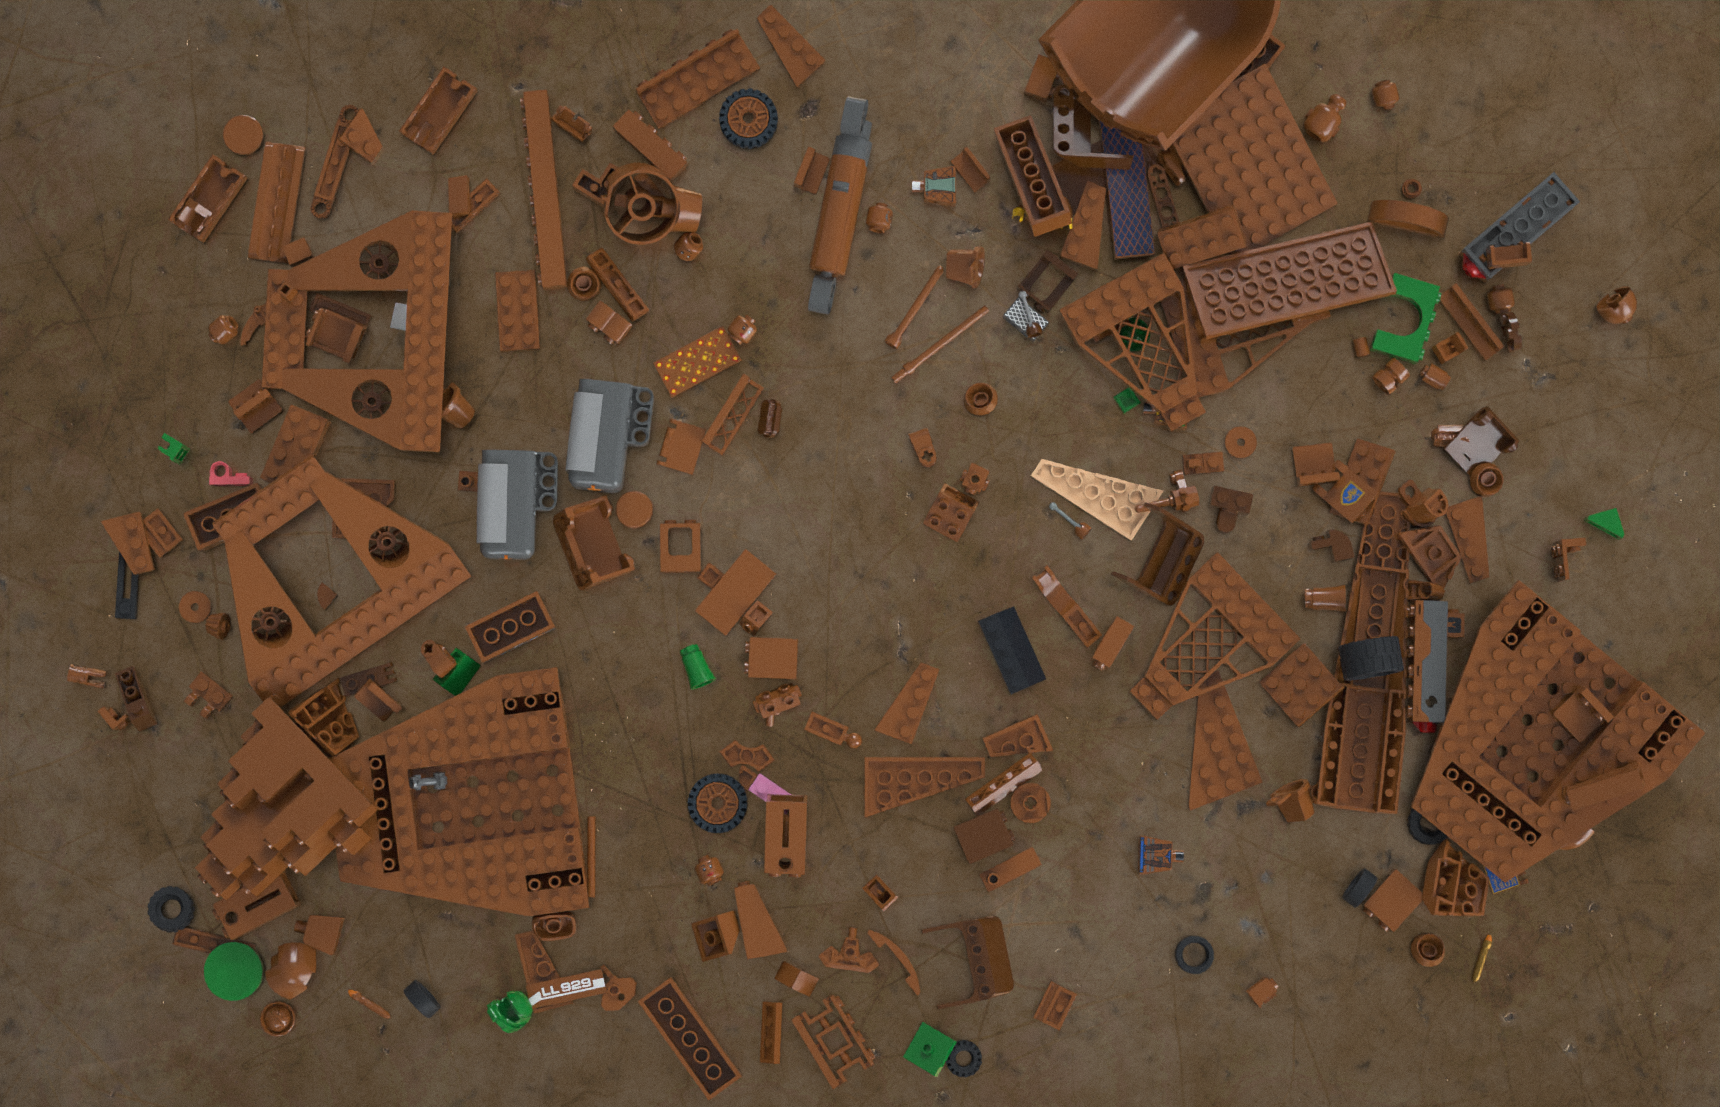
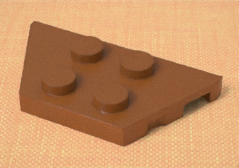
(1432, 552)

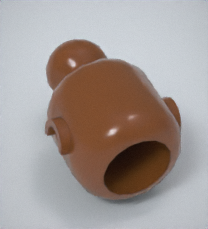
(1324, 120)

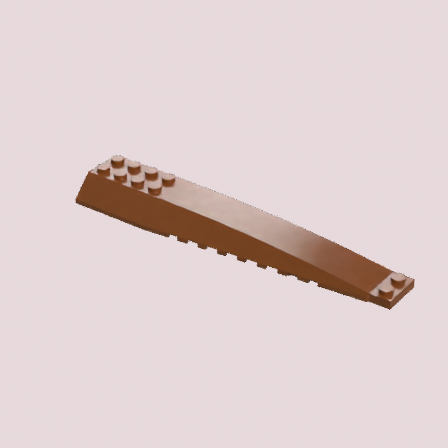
(1369, 715)

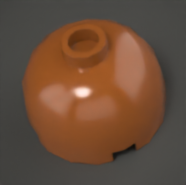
(1618, 307)

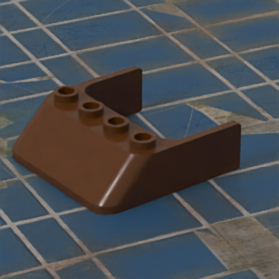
(1073, 134)
(1169, 560)
(986, 957)

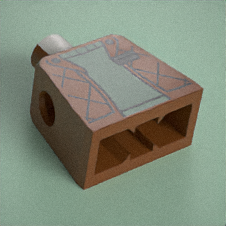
(938, 186)

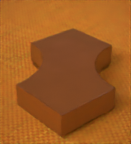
(756, 757)

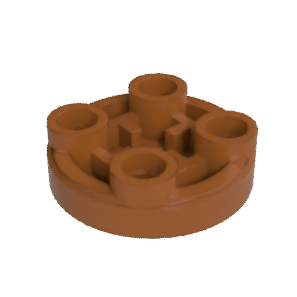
(243, 135)

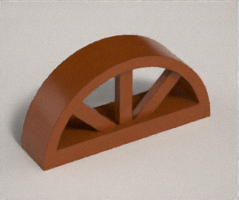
(1409, 217)

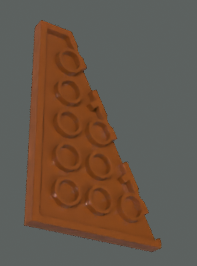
(1220, 751)

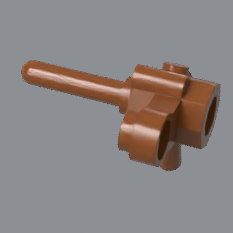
(1181, 499)

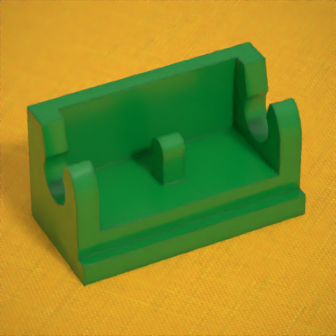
(176, 450)

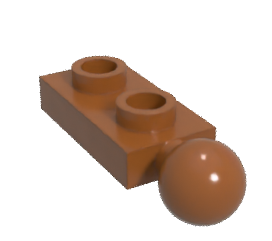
(832, 731)

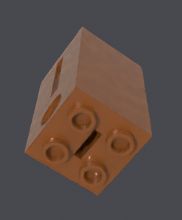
(785, 835)
(255, 911)

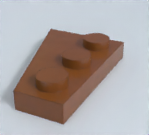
(131, 540)
(1018, 738)

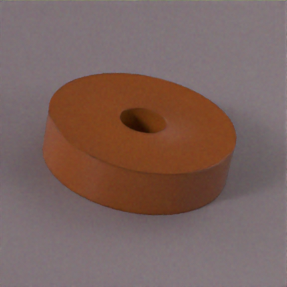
(1247, 436)
(189, 600)

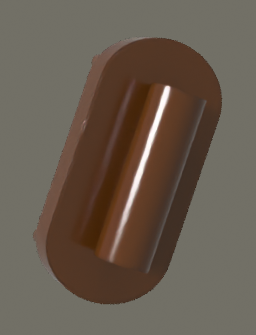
(770, 418)

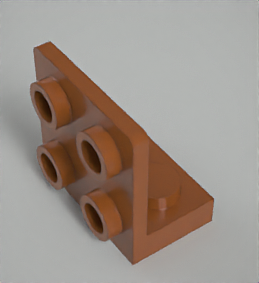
(1315, 464)
(950, 512)
(1559, 552)
(1582, 713)

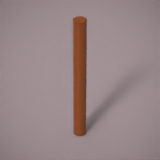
(591, 856)

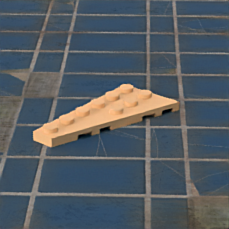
(1099, 495)

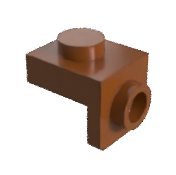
(1449, 348)

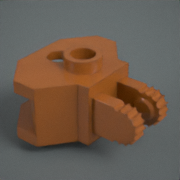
(615, 986)

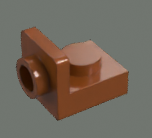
(755, 618)
(110, 717)

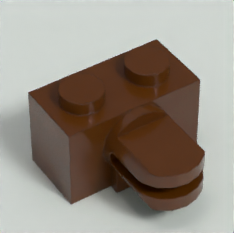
(1230, 504)

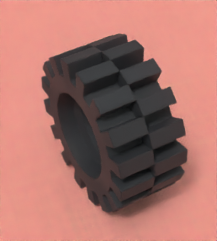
(975, 1063)

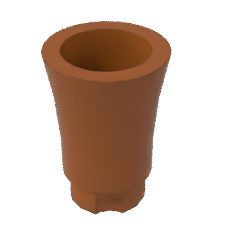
(1326, 598)

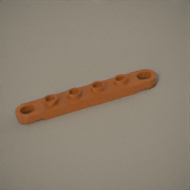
(332, 167)

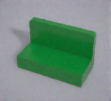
(460, 675)

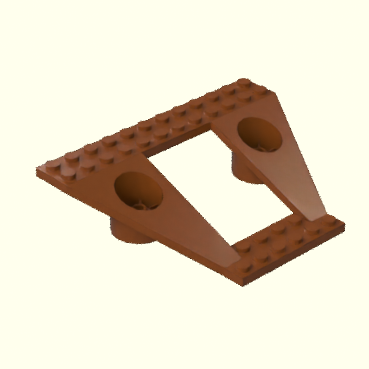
(416, 392)
(408, 578)

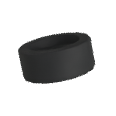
(1359, 887)
(1179, 954)
(421, 999)

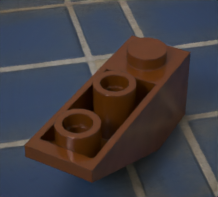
(135, 699)

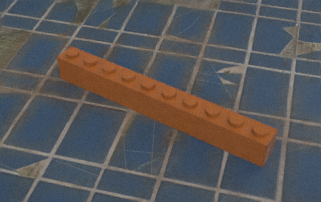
(545, 189)

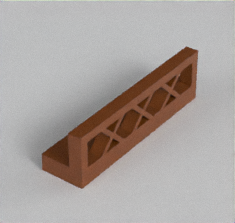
(1470, 322)
(726, 410)
(1003, 784)

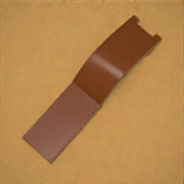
(1066, 607)

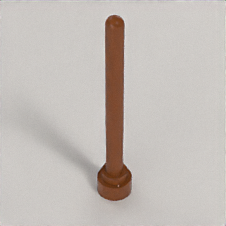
(894, 339)

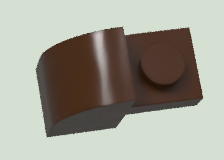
(1338, 544)

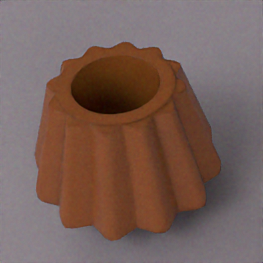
(218, 625)

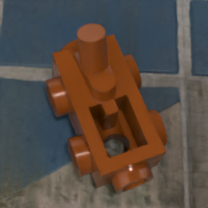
(777, 700)

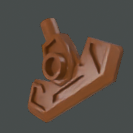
(849, 956)

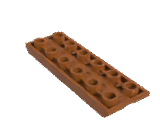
(276, 201)

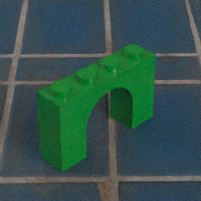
(1423, 298)

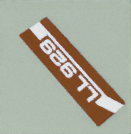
(566, 988)

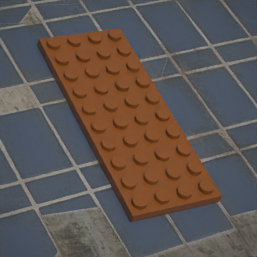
(1288, 280)

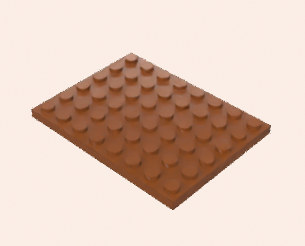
(1254, 157)

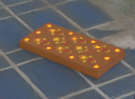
(697, 361)

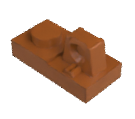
(1203, 463)

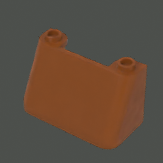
(590, 543)

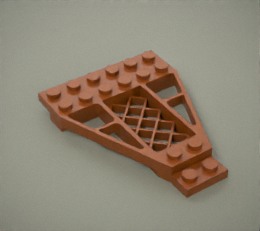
(1122, 300)
(1207, 360)
(1241, 610)

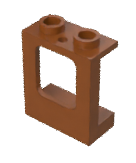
(680, 563)

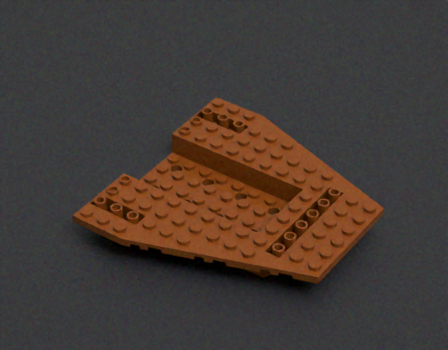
(1487, 798)
(505, 863)

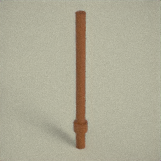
(909, 367)

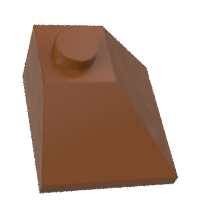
(716, 935)

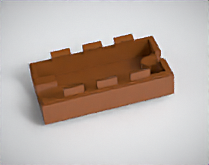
(438, 110)
(214, 190)

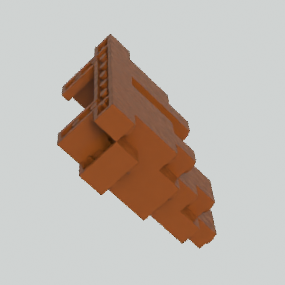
(279, 809)

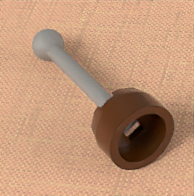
(1033, 328)

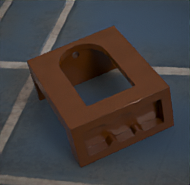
(1048, 259)

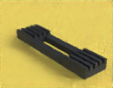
(125, 607)

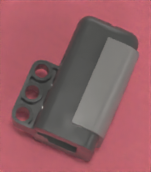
(602, 430)
(508, 500)

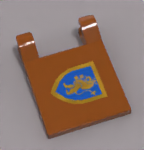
(1349, 494)

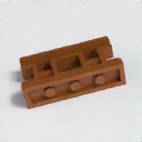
(817, 1050)

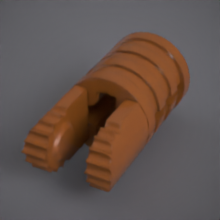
(83, 676)

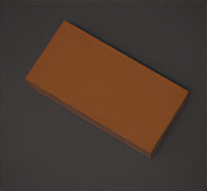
(459, 195)

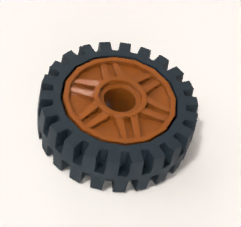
(748, 103)
(733, 806)

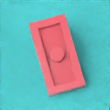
(227, 479)

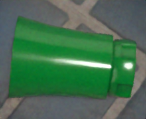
(696, 667)

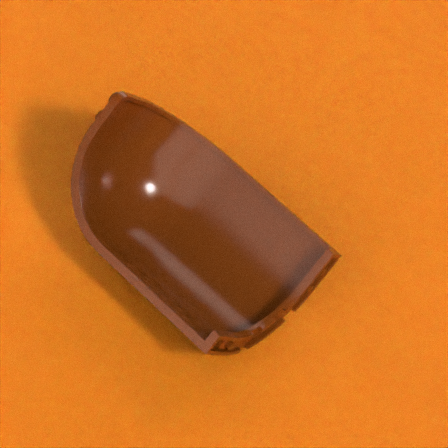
(1155, 61)

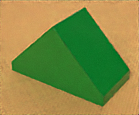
(1608, 522)

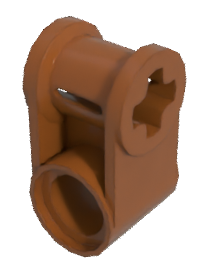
(923, 444)
(1424, 591)
(438, 658)

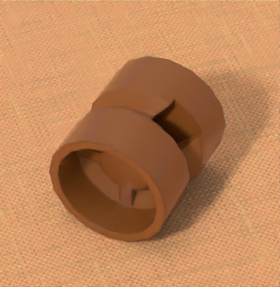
(1391, 376)

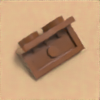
(255, 406)

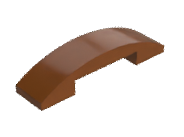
(912, 979)

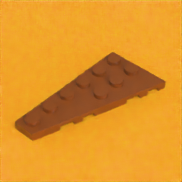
(907, 779)

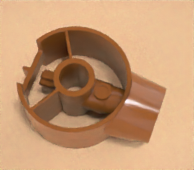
(681, 211)

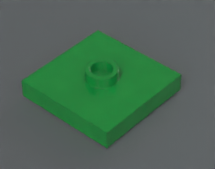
(929, 1049)

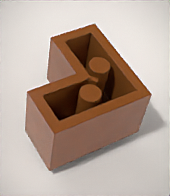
(593, 188)

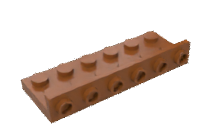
(697, 78)

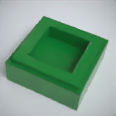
(1126, 400)

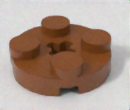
(1039, 810)

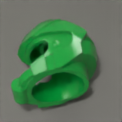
(511, 1012)

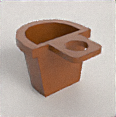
(966, 265)
(455, 407)
(1423, 507)
(1293, 800)

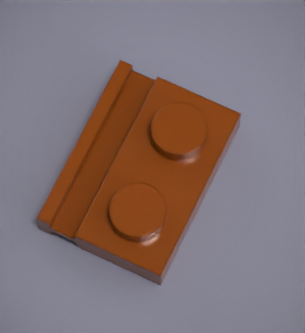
(161, 533)
(1055, 1005)

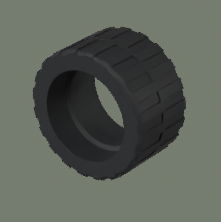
(1371, 658)

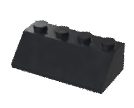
(1011, 650)

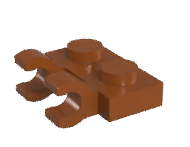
(209, 691)

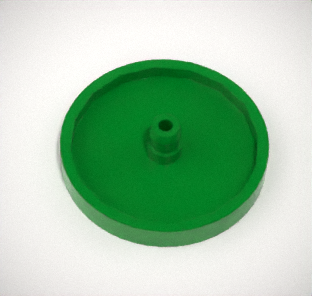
(233, 971)

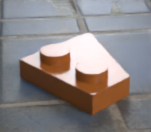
(361, 137)

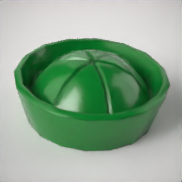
(1138, 334)

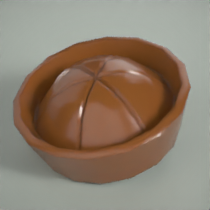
(583, 284)
(980, 399)
(1486, 479)
(1428, 949)
(277, 1018)

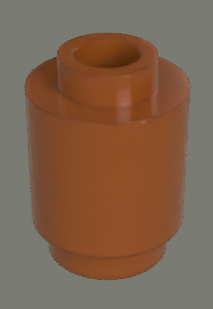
(1435, 376)

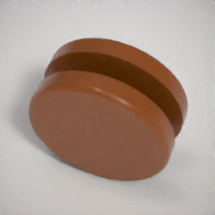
(634, 510)

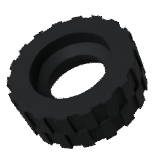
(1421, 835)
(160, 898)

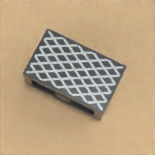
(1018, 318)

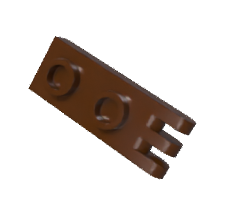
(353, 682)

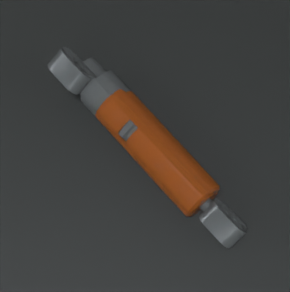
(840, 203)

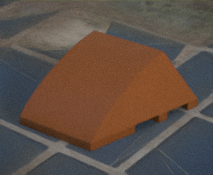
(326, 719)
(1454, 884)

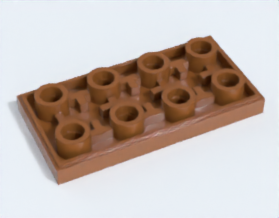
(735, 592)

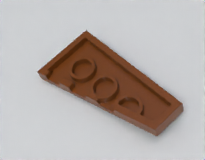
(793, 50)
(1469, 535)
(907, 710)
(536, 964)

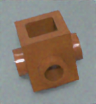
(975, 472)

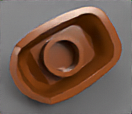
(554, 926)

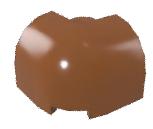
(291, 969)

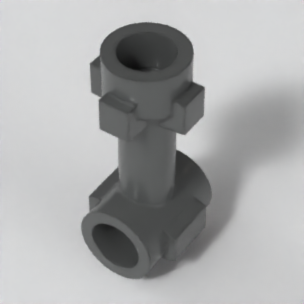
(438, 781)

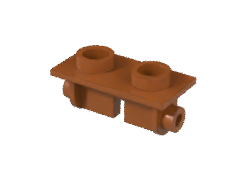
(578, 128)

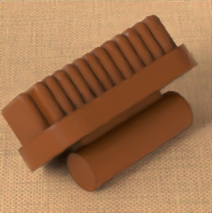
(1445, 433)

